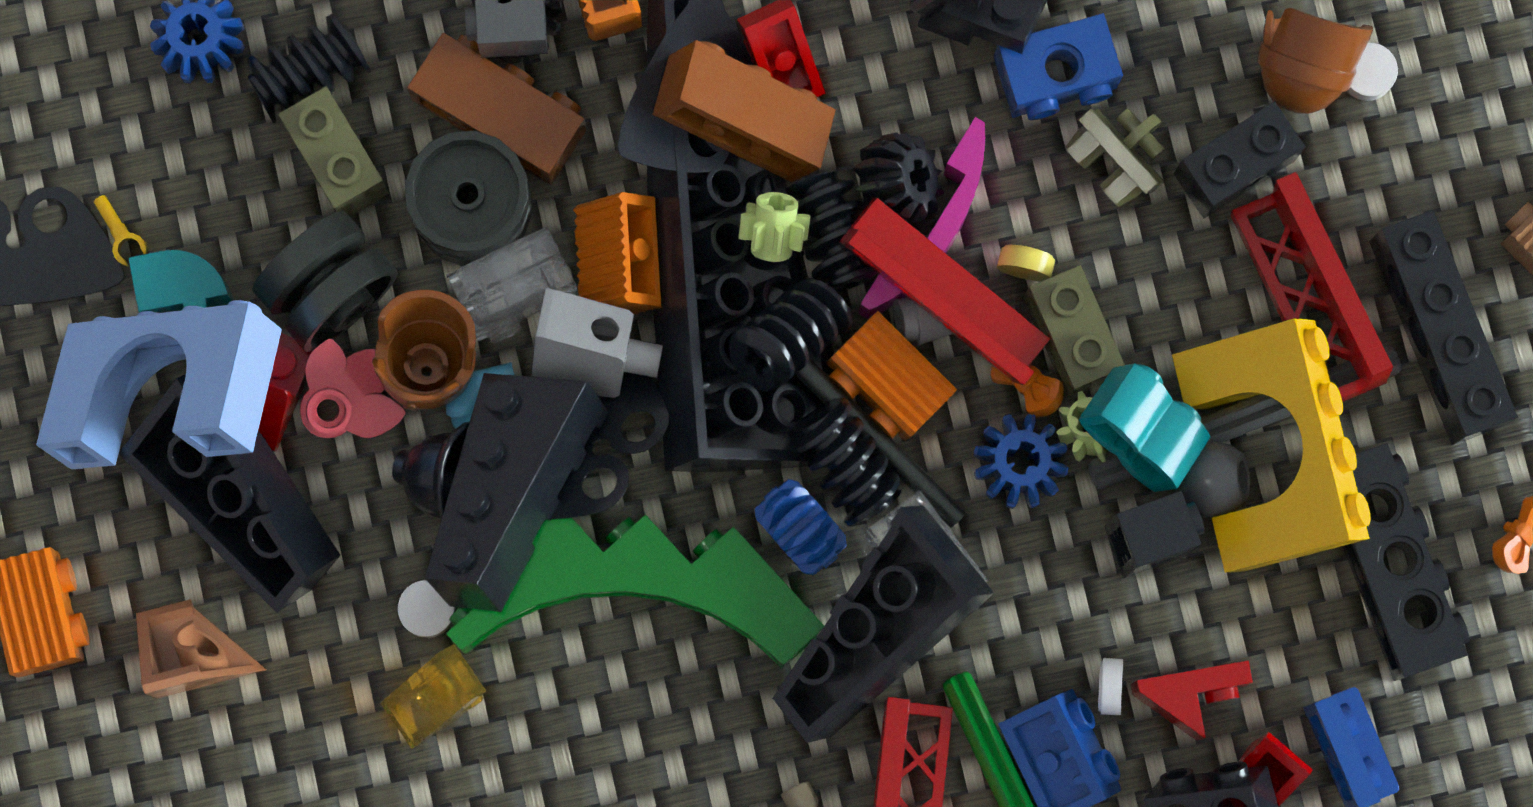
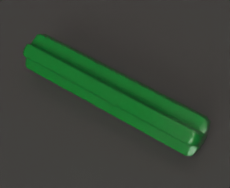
(986, 741)

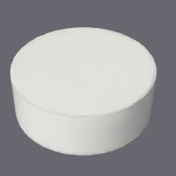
(1374, 73)
(424, 610)
(1110, 686)

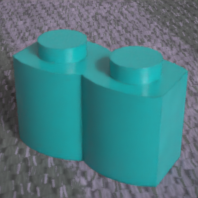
(1145, 427)

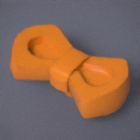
(1041, 393)
(1513, 549)

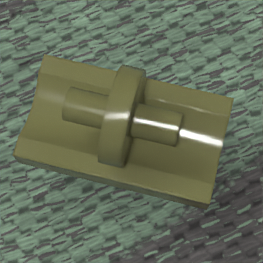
(1101, 135)

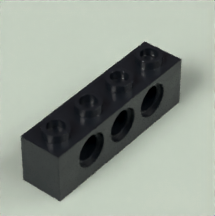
(1442, 327)
(1384, 593)

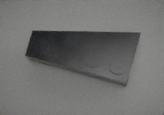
(236, 504)

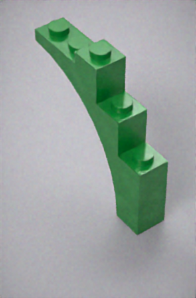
(723, 583)

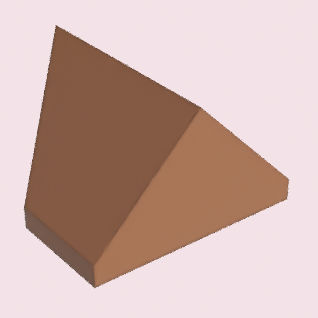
(186, 651)

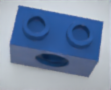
(1082, 45)

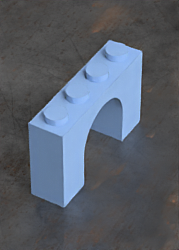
(110, 360)

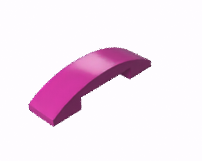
(964, 169)

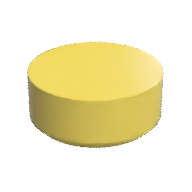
(1026, 262)

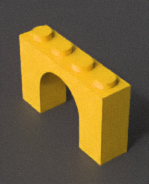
(1323, 501)

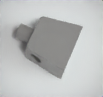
(590, 343)

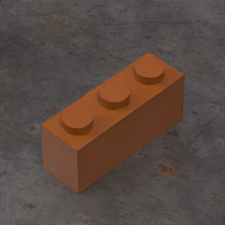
(499, 103)
(744, 110)

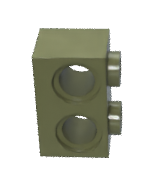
(333, 153)
(1078, 333)

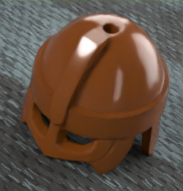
(1309, 59)
(420, 325)

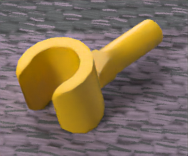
(117, 229)

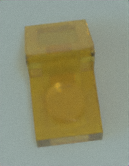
(434, 697)

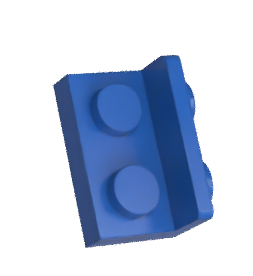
(1352, 748)
(1061, 753)

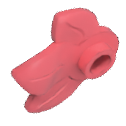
(353, 387)

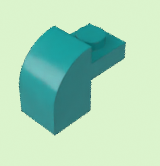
(176, 280)

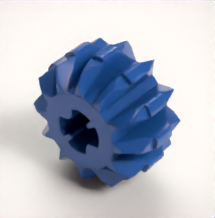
(189, 55)
(1006, 447)
(800, 527)

